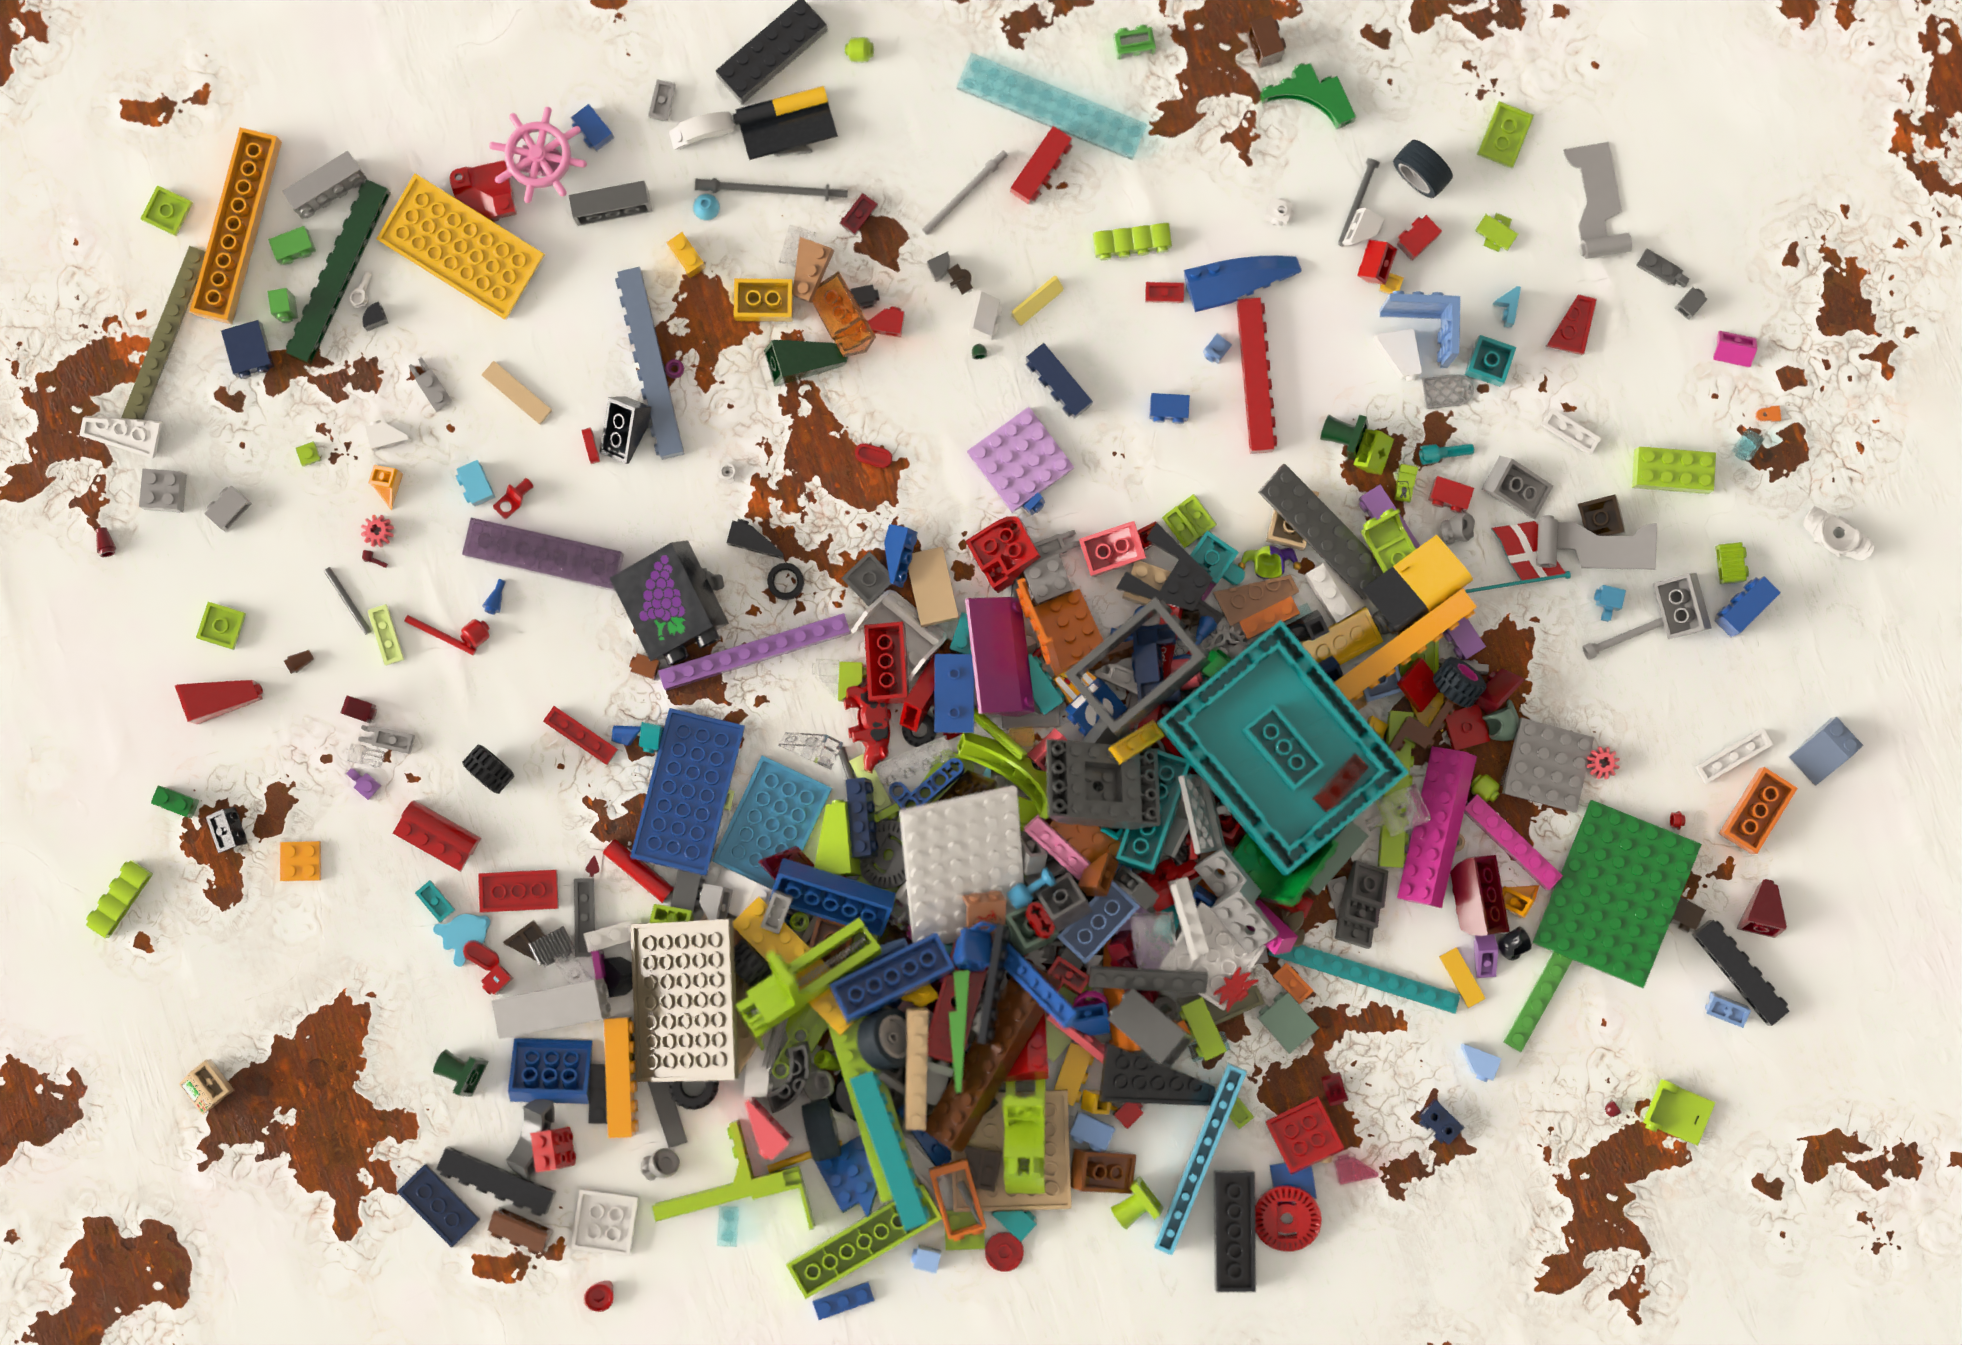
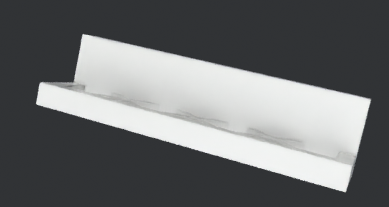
(1188, 917)

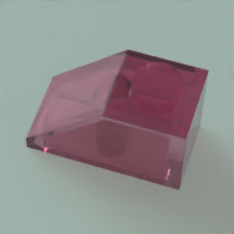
(1351, 1170)

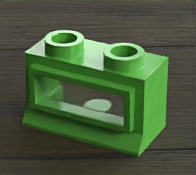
(1134, 41)

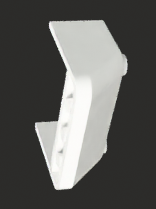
(920, 642)

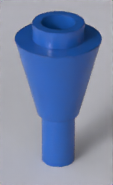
(493, 602)
(1205, 628)

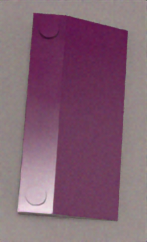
(1000, 656)

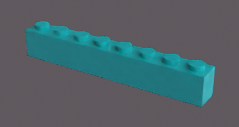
(888, 1150)

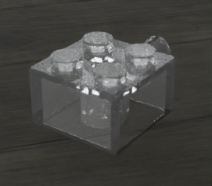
(1393, 818)

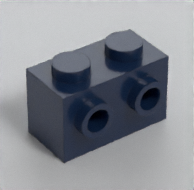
(1440, 1122)

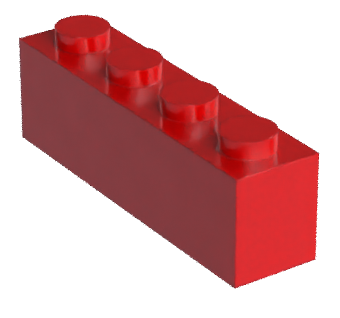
(1041, 165)

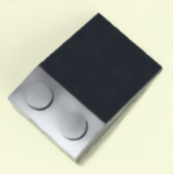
(624, 427)

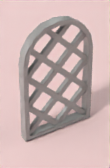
(1451, 377)

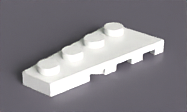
(128, 434)

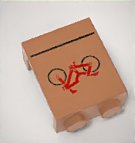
(985, 907)

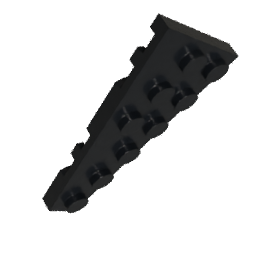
(1140, 1080)

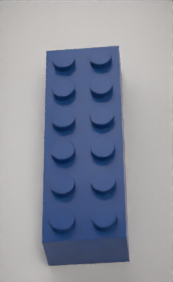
(834, 896)
(892, 978)

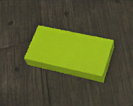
(1496, 232)

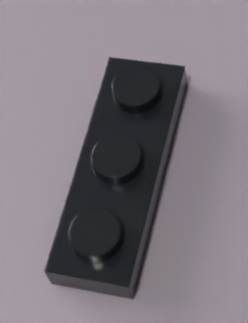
(597, 1095)

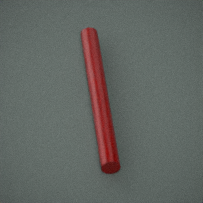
(440, 635)

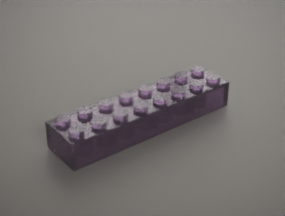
(541, 554)

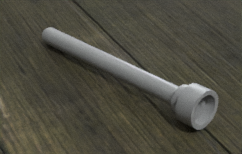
(1591, 650)

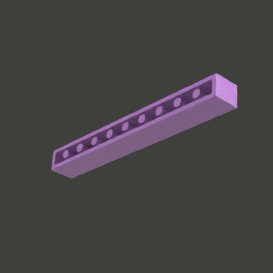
(1464, 635)
(754, 652)

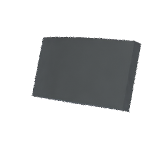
(1361, 904)

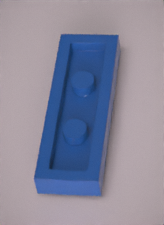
(843, 1300)

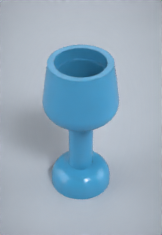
(1022, 896)

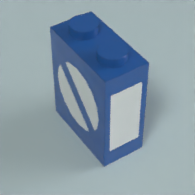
(1085, 716)

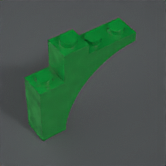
(1305, 87)

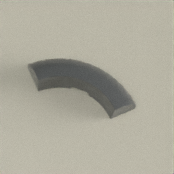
(798, 1076)
(537, 1117)

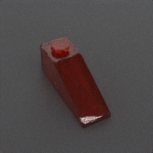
(1340, 783)

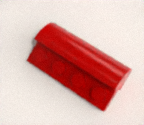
(436, 835)

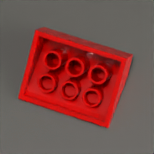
(1033, 1059)

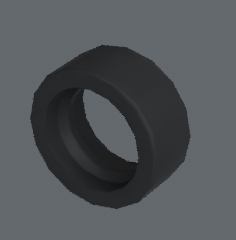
(781, 567)

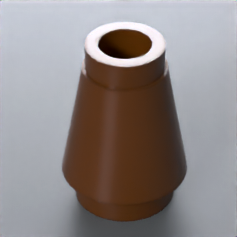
(298, 661)

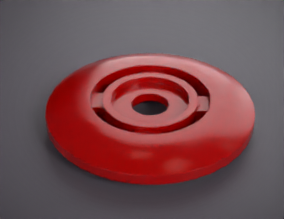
(1305, 1222)

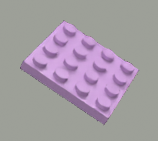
(1020, 459)

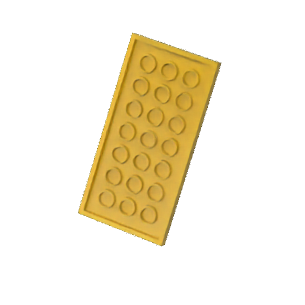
(460, 246)

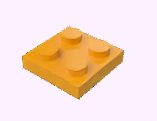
(300, 861)

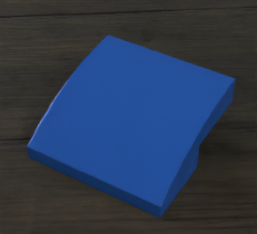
(1303, 1179)

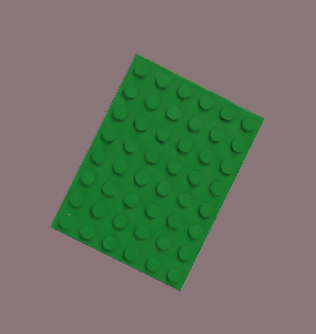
(1617, 894)

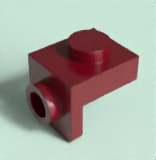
(1334, 1089)

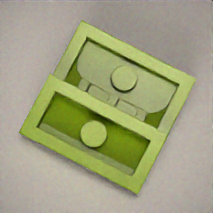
(1189, 520)

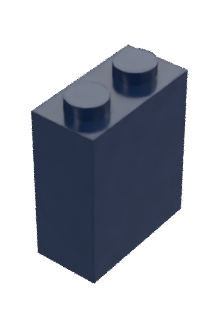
(247, 349)

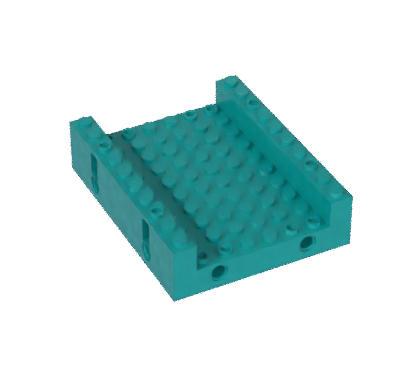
(1271, 738)

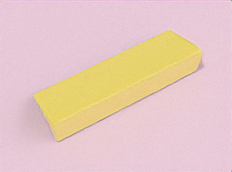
(1037, 300)

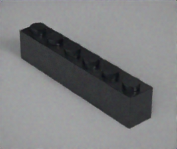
(1740, 972)
(495, 1180)

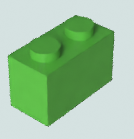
(292, 245)
(282, 305)

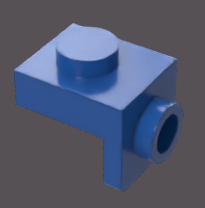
(1035, 504)

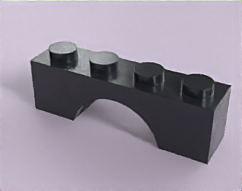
(1308, 627)

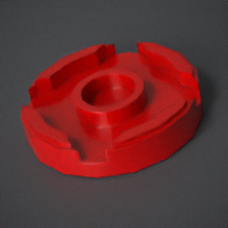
(1004, 1252)

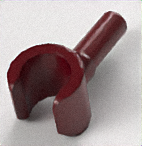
(367, 556)

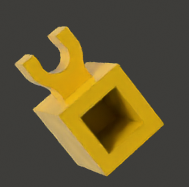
(1092, 1104)

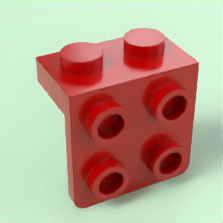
(553, 1149)

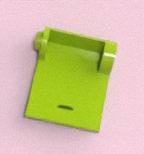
(1678, 1112)

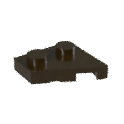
(525, 936)
(983, 1166)

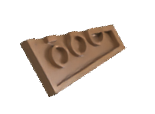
(1249, 599)

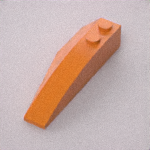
(1114, 998)

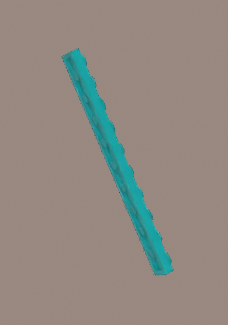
(1372, 977)

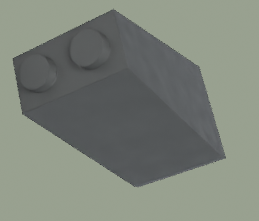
(1150, 1028)

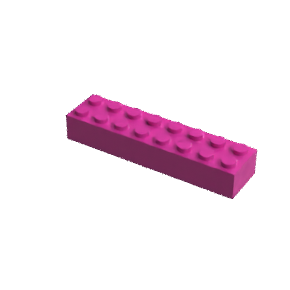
(1435, 841)

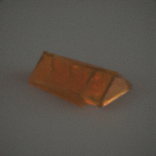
(843, 316)

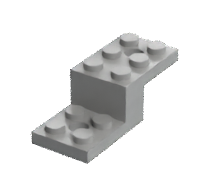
(1236, 900)

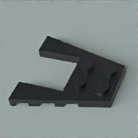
(1185, 583)

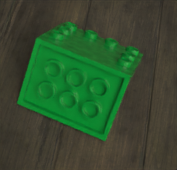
(1273, 885)

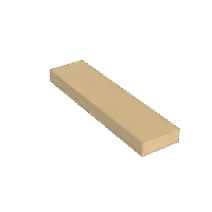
(516, 392)

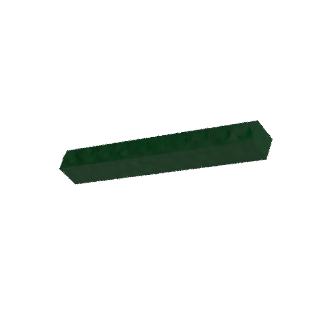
(338, 271)

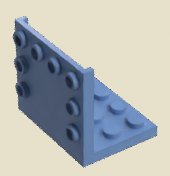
(1430, 307)

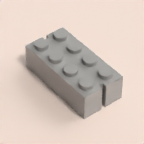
(324, 185)

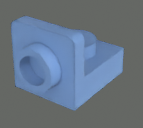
(1216, 349)

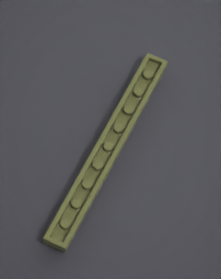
(165, 335)

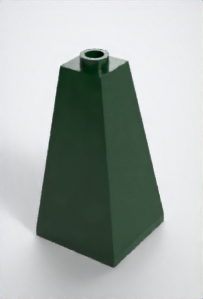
(801, 359)

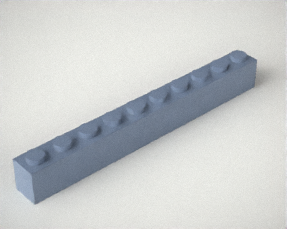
(650, 362)

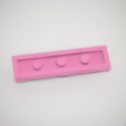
(1057, 846)

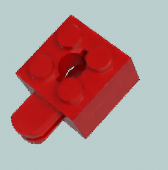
(1167, 872)

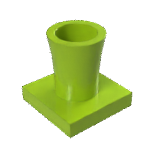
(1137, 1204)

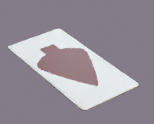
(593, 864)

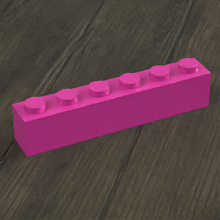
(1512, 842)

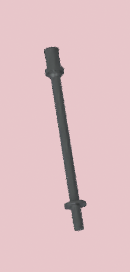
(715, 185)

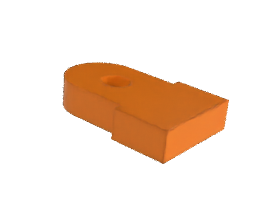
(1772, 414)

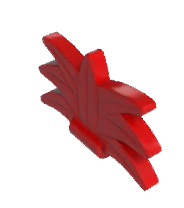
(1235, 988)

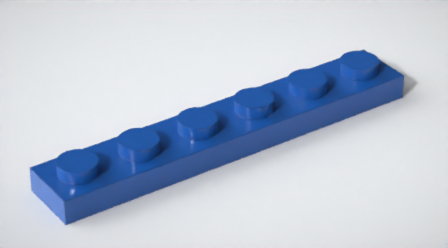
(1040, 988)

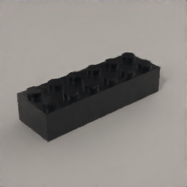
(771, 50)
(1234, 1231)

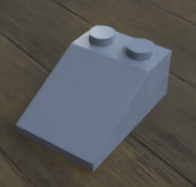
(1825, 750)

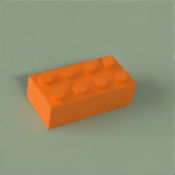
(1758, 810)
(1086, 839)

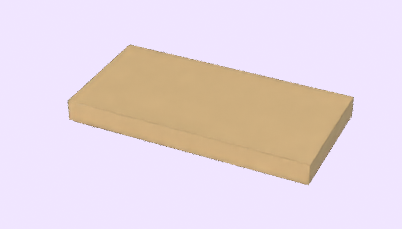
(932, 587)

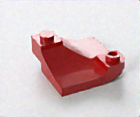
(482, 192)
(1003, 551)

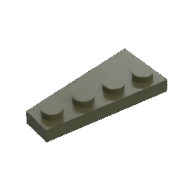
(1251, 1001)

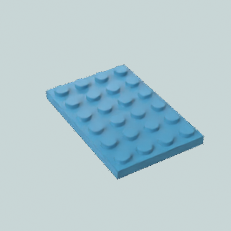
(771, 817)

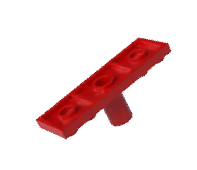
(939, 1033)

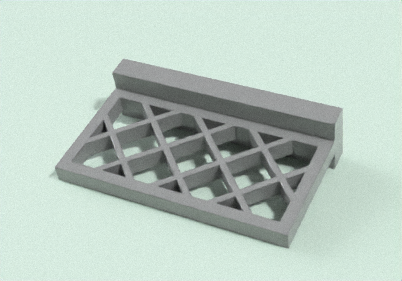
(1201, 814)

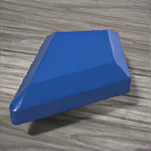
(625, 734)

